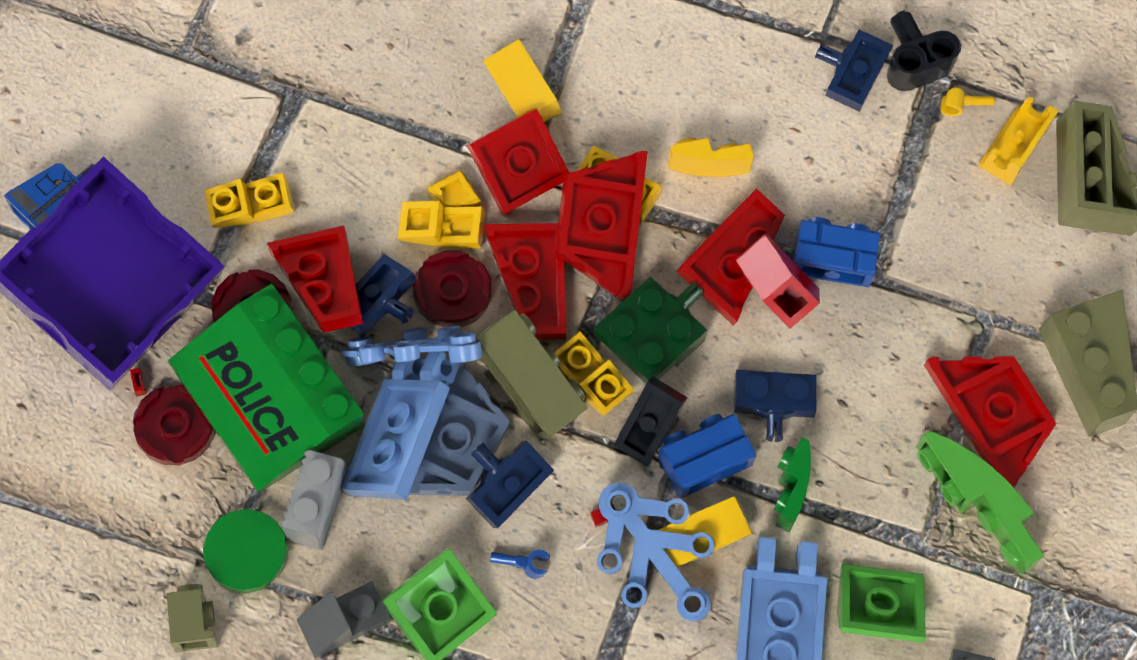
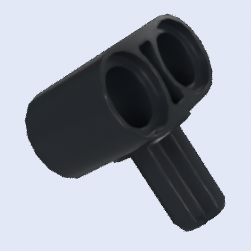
(919, 54)

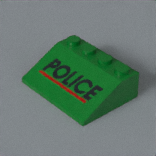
(266, 388)

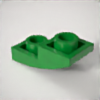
(796, 474)

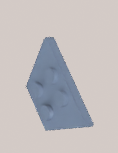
(463, 425)

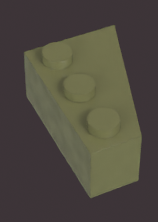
(1093, 173)
(1094, 360)
(529, 375)

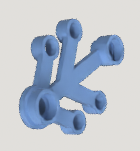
(461, 346)
(650, 545)

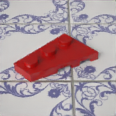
(715, 264)
(532, 273)
(321, 275)

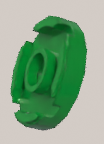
(245, 551)

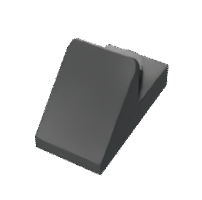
(342, 619)

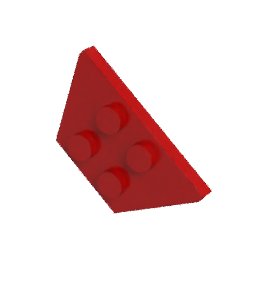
(602, 221)
(995, 409)

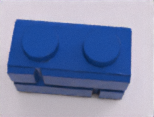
(836, 251)
(706, 454)

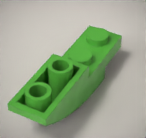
(974, 483)

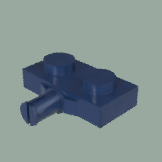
(855, 68)
(380, 293)
(775, 397)
(507, 481)

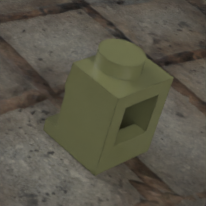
(190, 618)

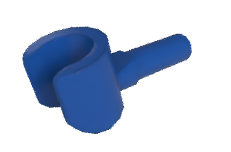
(522, 562)

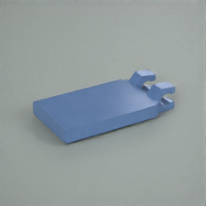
(400, 428)
(782, 607)

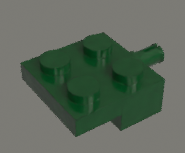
(653, 329)

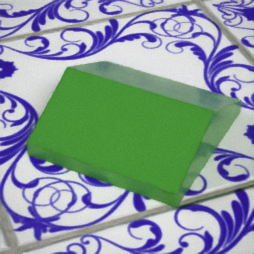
(881, 603)
(439, 607)

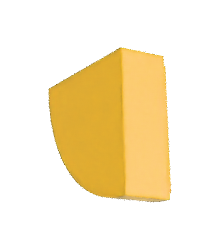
(454, 191)

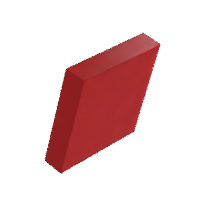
(518, 161)

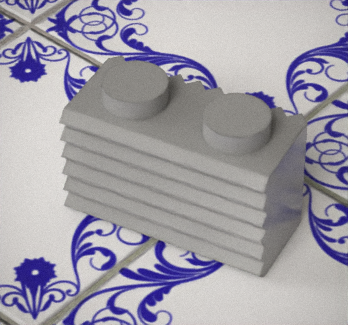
(314, 499)

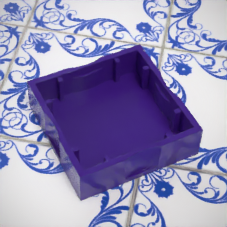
(106, 273)

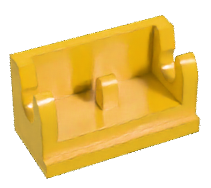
(522, 81)
(1017, 141)

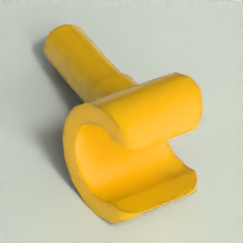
(955, 98)

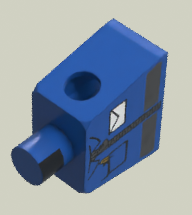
(41, 194)

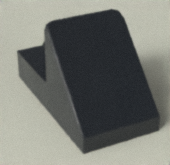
(650, 421)

